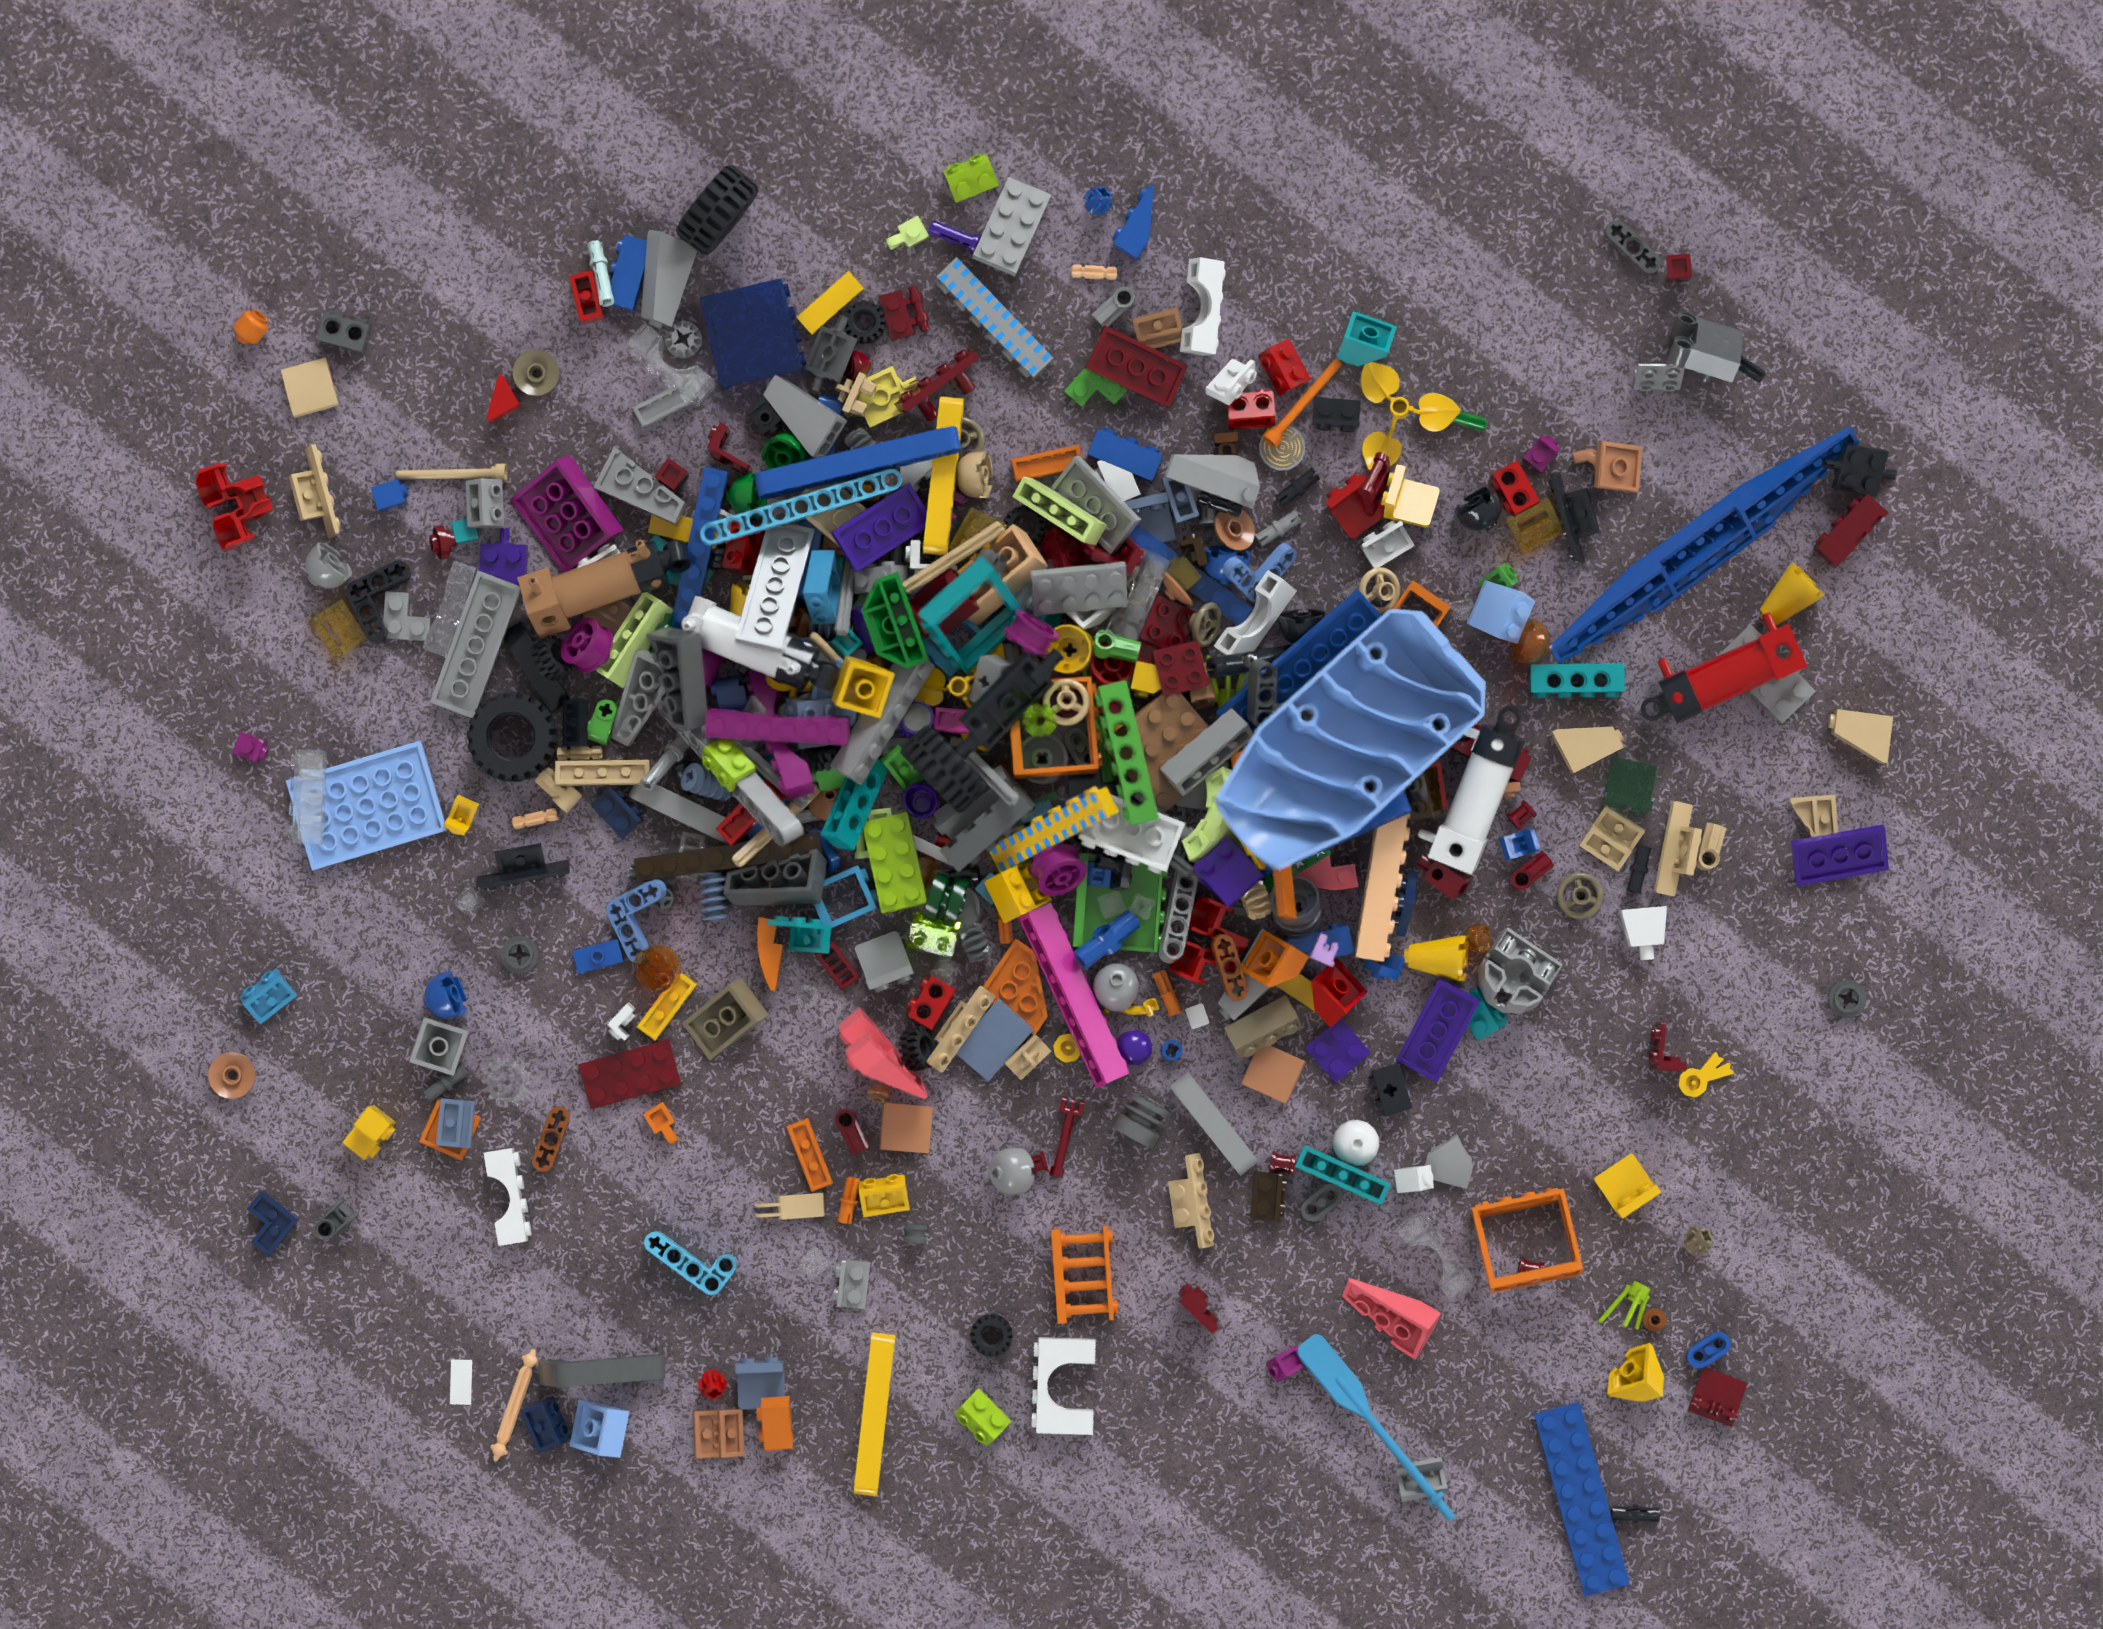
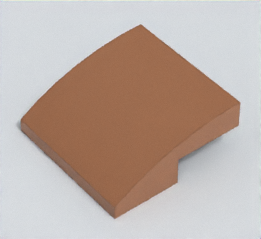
(1273, 1073)
(906, 1127)
(718, 1433)

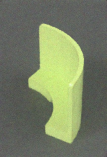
(1213, 827)

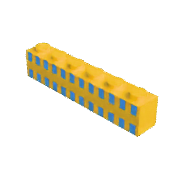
(1053, 829)

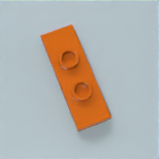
(1044, 463)

